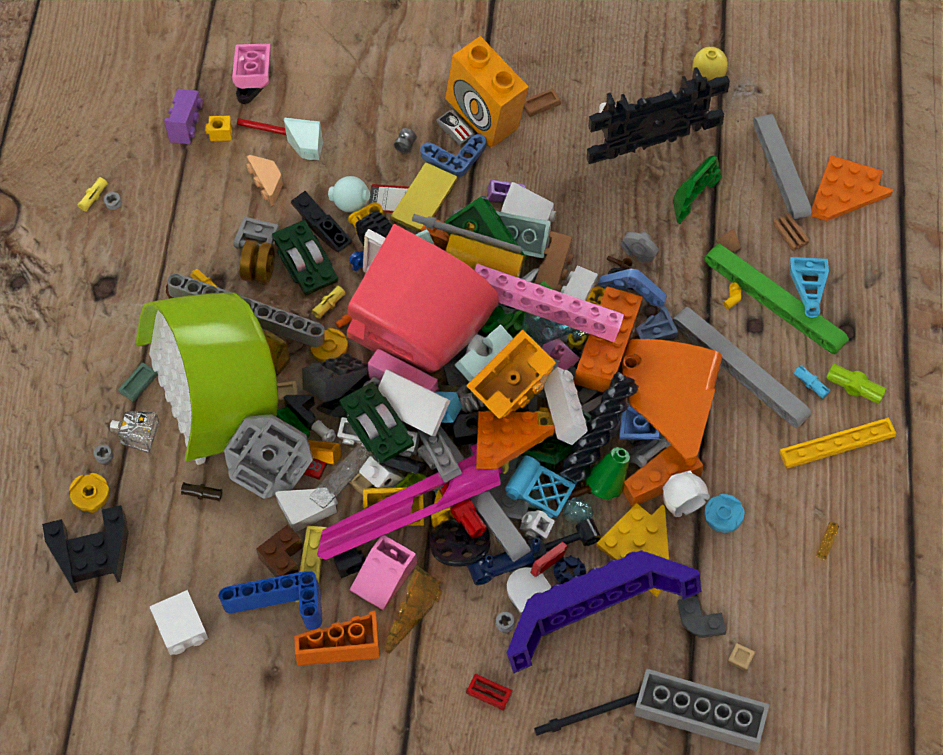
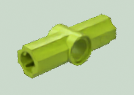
(856, 383)

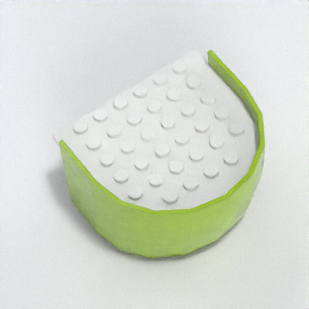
(211, 366)

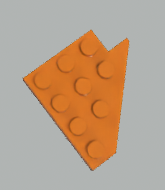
(847, 188)
(507, 437)

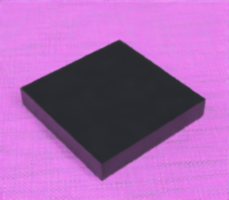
(406, 464)

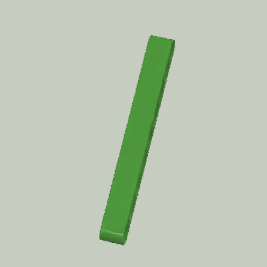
(775, 298)

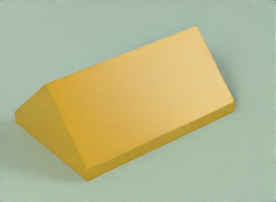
(374, 495)

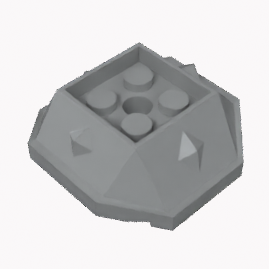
(264, 472)

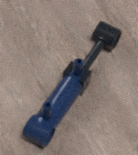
(496, 565)

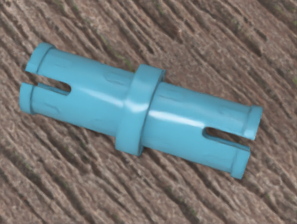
(812, 381)

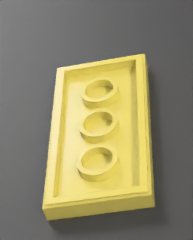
(424, 196)

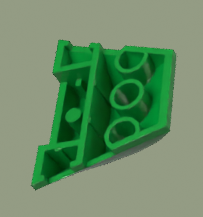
(704, 175)

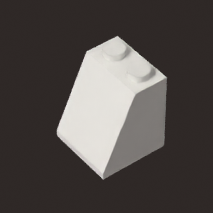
(528, 204)

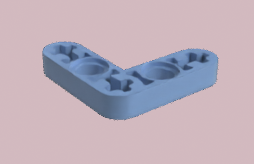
(459, 159)
(638, 281)

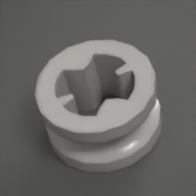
(115, 204)
(108, 455)
(508, 616)

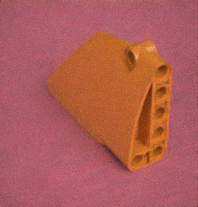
(673, 388)

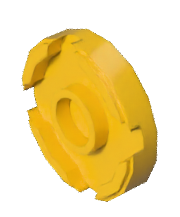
(334, 345)

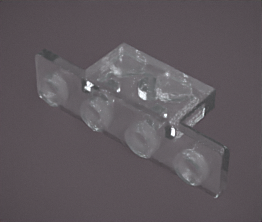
(340, 477)

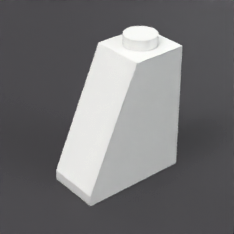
(301, 509)

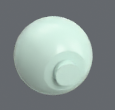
(349, 194)

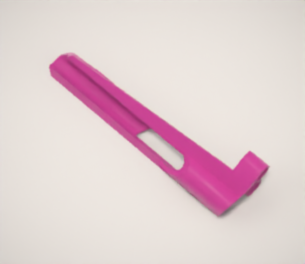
(395, 510)

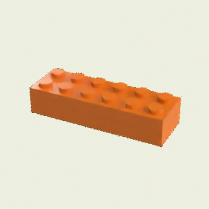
(603, 357)

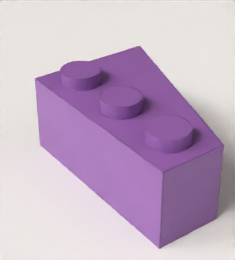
(183, 116)

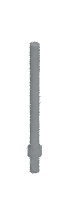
(431, 223)

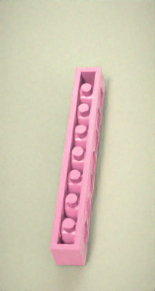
(553, 304)

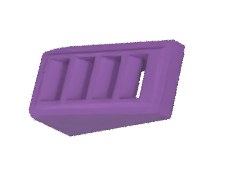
(498, 186)

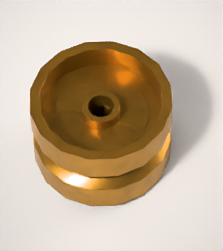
(257, 261)

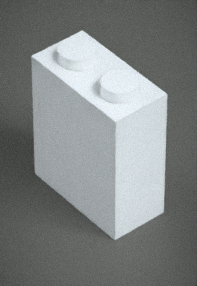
(179, 623)

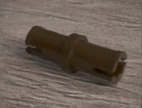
(201, 491)

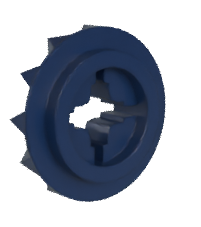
(560, 568)

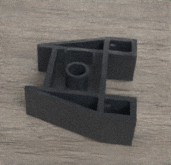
(90, 554)

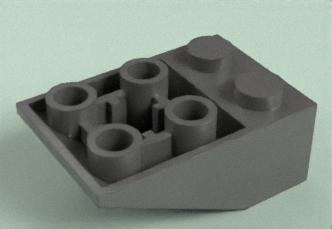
(333, 377)

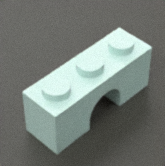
(473, 363)

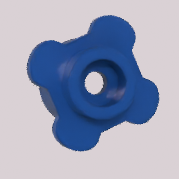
(356, 260)

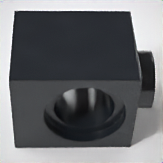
(349, 562)

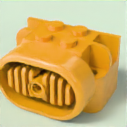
(520, 360)

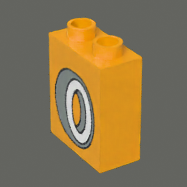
(486, 91)

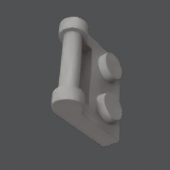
(256, 230)
(646, 450)

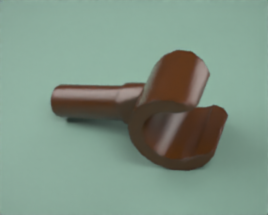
(627, 261)

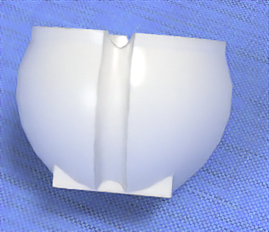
(684, 493)

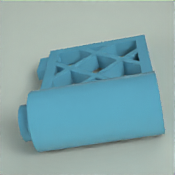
(523, 483)

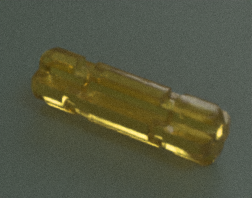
(827, 540)

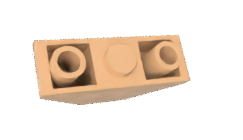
(266, 177)

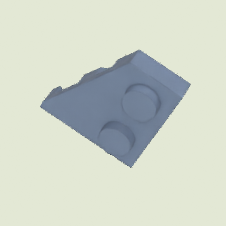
(658, 327)

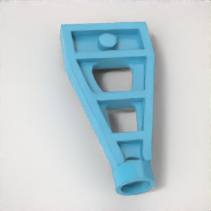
(809, 267)

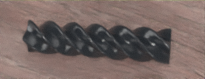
(603, 419)

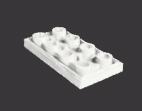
(414, 402)

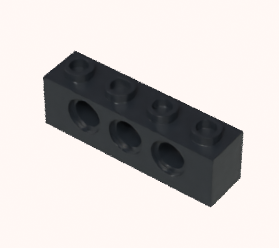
(463, 434)

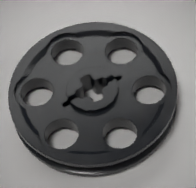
(458, 543)

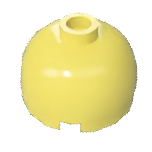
(711, 63)

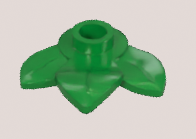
(496, 318)

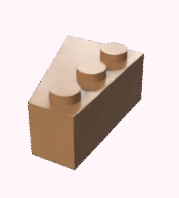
(556, 260)

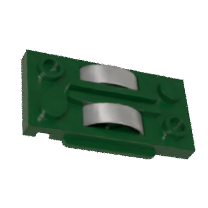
(304, 257)
(376, 423)

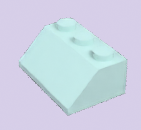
(528, 233)

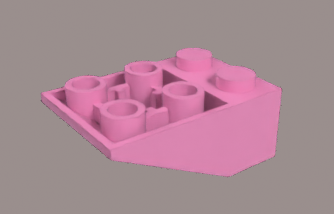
(383, 572)

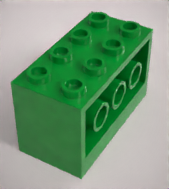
(485, 219)

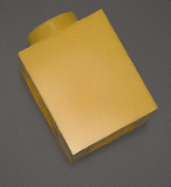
(219, 128)

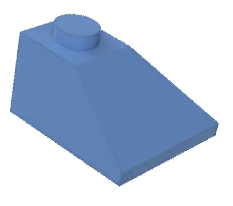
(636, 426)

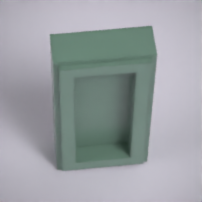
(138, 382)

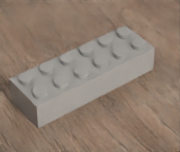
(701, 709)

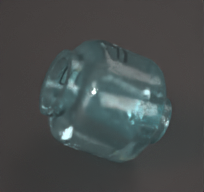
(577, 510)

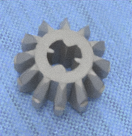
(468, 399)

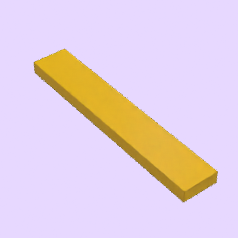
(837, 443)

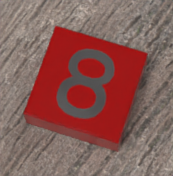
(315, 469)

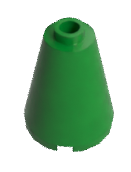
(609, 474)

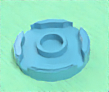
(724, 513)

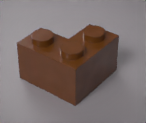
(277, 552)

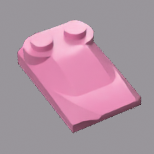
(251, 65)

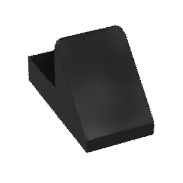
(300, 406)

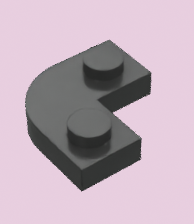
(700, 625)

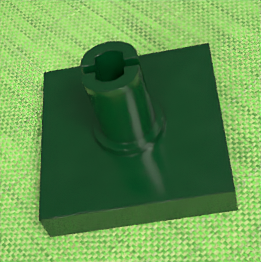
(550, 452)

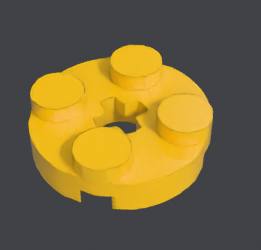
(92, 502)

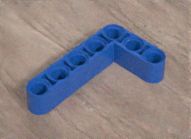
(277, 590)

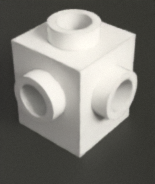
(536, 524)

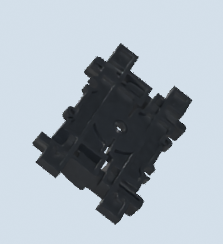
(656, 118)

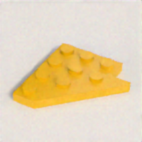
(637, 532)

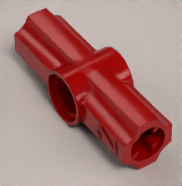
(466, 514)

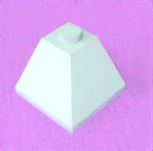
(304, 137)

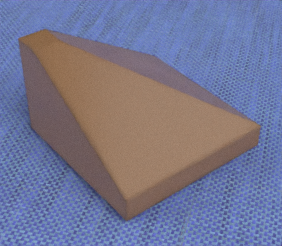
(730, 241)

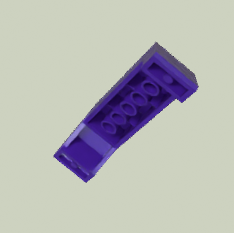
(594, 593)

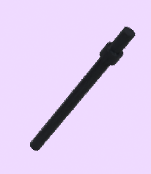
(555, 724)

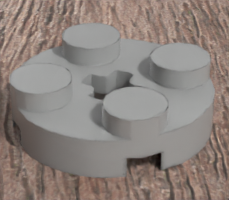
(640, 246)

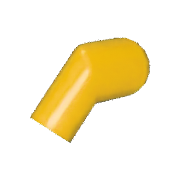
(735, 296)

